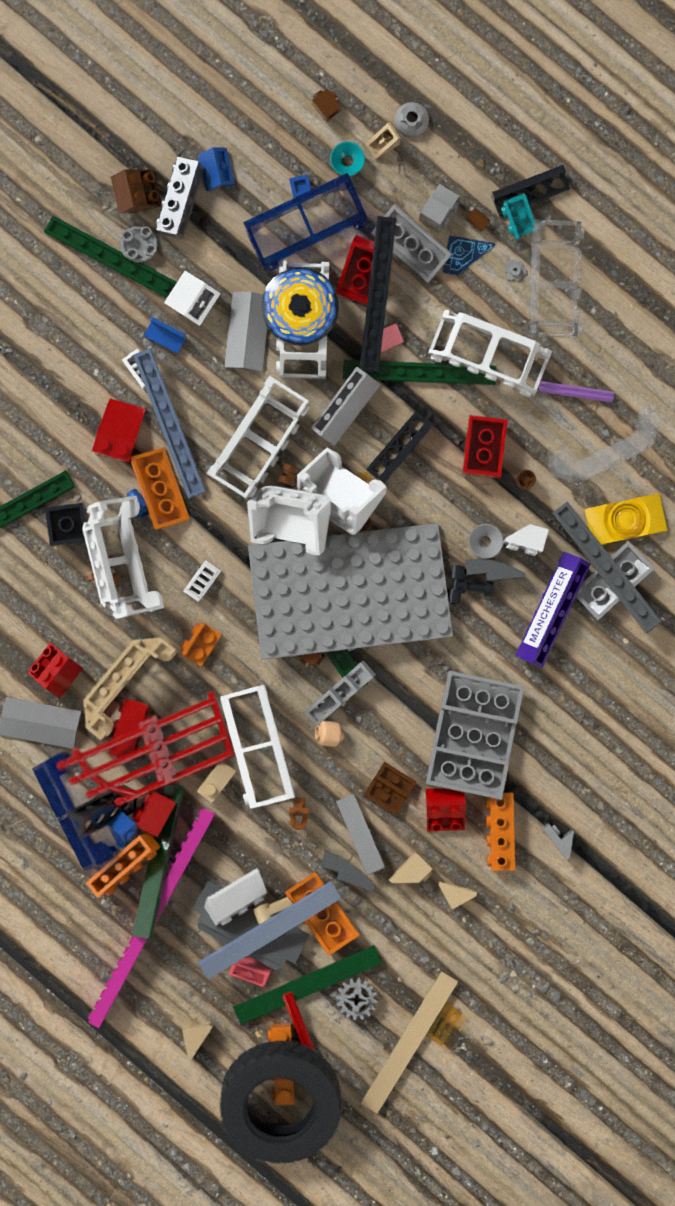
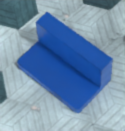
(217, 168)
(165, 335)

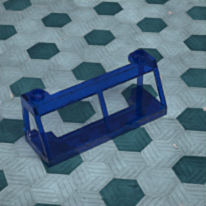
(336, 185)
(86, 851)

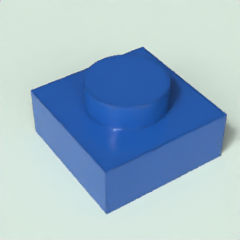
(299, 185)

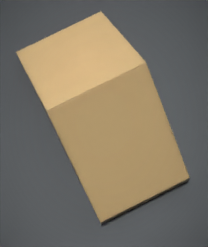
(383, 141)
(456, 894)
(195, 1036)

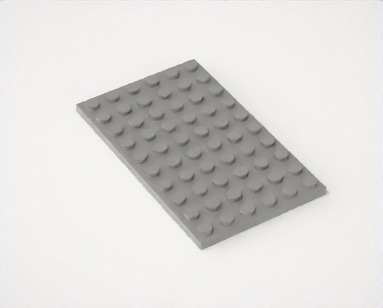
(353, 595)

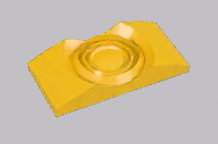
(626, 519)

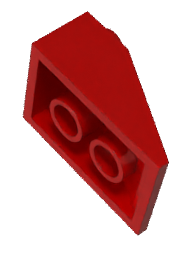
(357, 270)
(119, 430)

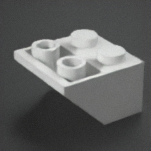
(192, 298)
(528, 538)

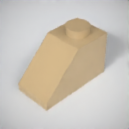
(216, 781)
(412, 870)

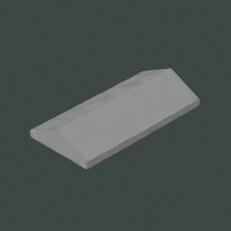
(416, 245)
(246, 333)
(597, 595)
(39, 722)

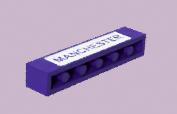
(553, 609)

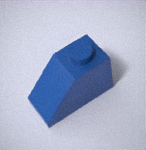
(123, 830)

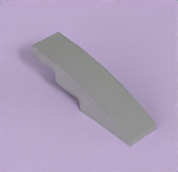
(340, 693)
(360, 834)

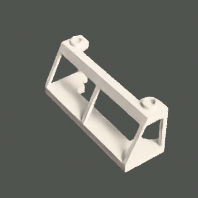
(249, 797)

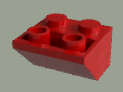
(55, 670)
(445, 810)
(153, 812)

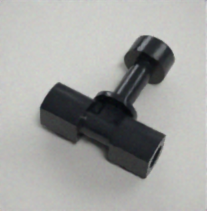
(460, 586)

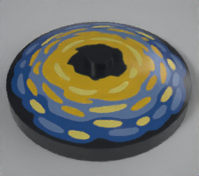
(300, 306)

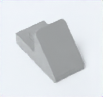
(562, 844)

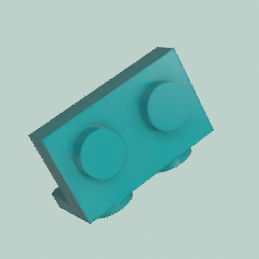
(519, 215)

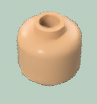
(329, 733)

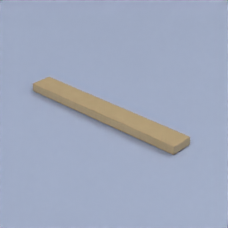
(409, 1042)

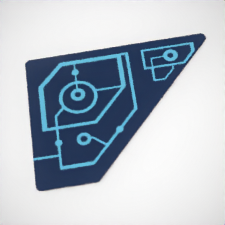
(464, 253)

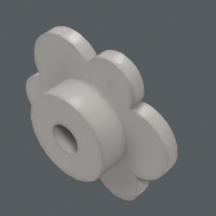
(511, 274)

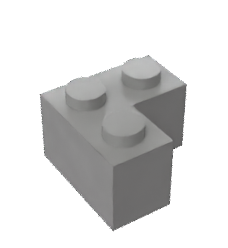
(438, 208)

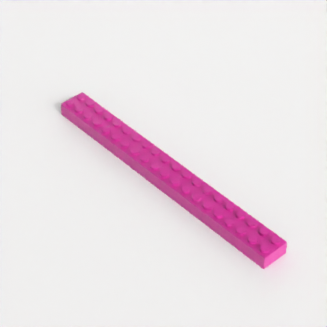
(136, 943)

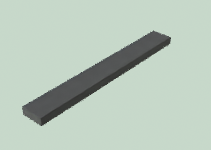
(606, 567)

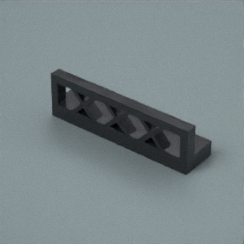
(532, 182)
(395, 463)
(96, 808)

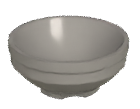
(411, 129)
(492, 533)

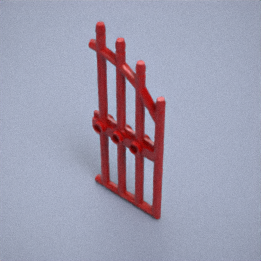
(156, 748)

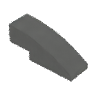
(492, 569)
(346, 870)

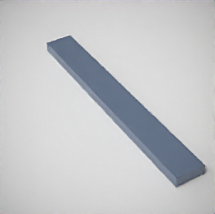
(169, 423)
(269, 930)

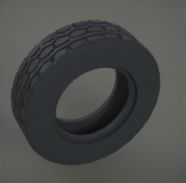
(272, 1141)

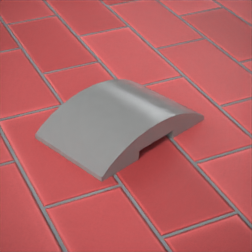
(474, 735)

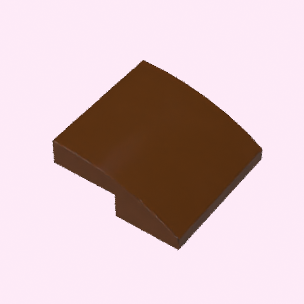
(389, 789)

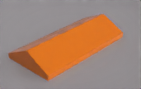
(159, 488)
(331, 924)

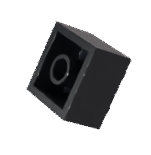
(66, 524)

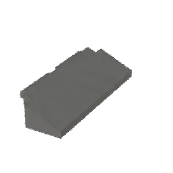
(273, 954)

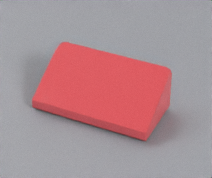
(390, 338)
(251, 971)

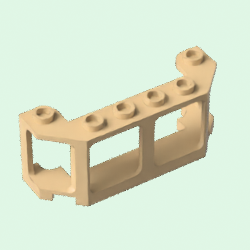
(117, 677)

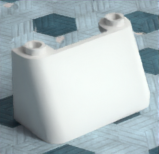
(350, 496)
(289, 517)

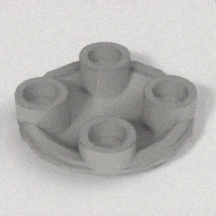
(138, 243)

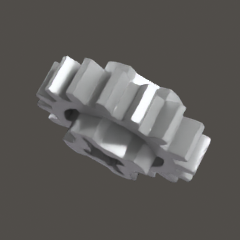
(355, 1006)

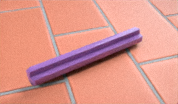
(575, 391)

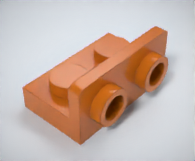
(201, 643)

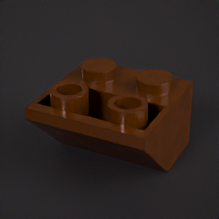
(135, 190)

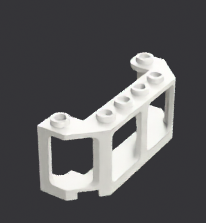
(497, 333)
(320, 356)
(244, 431)
(101, 564)

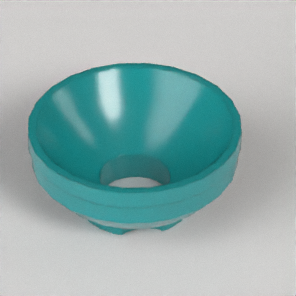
(347, 149)

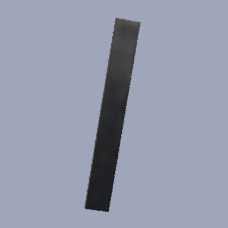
(377, 293)

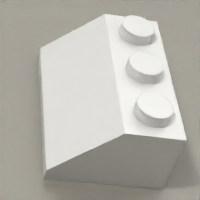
(236, 898)

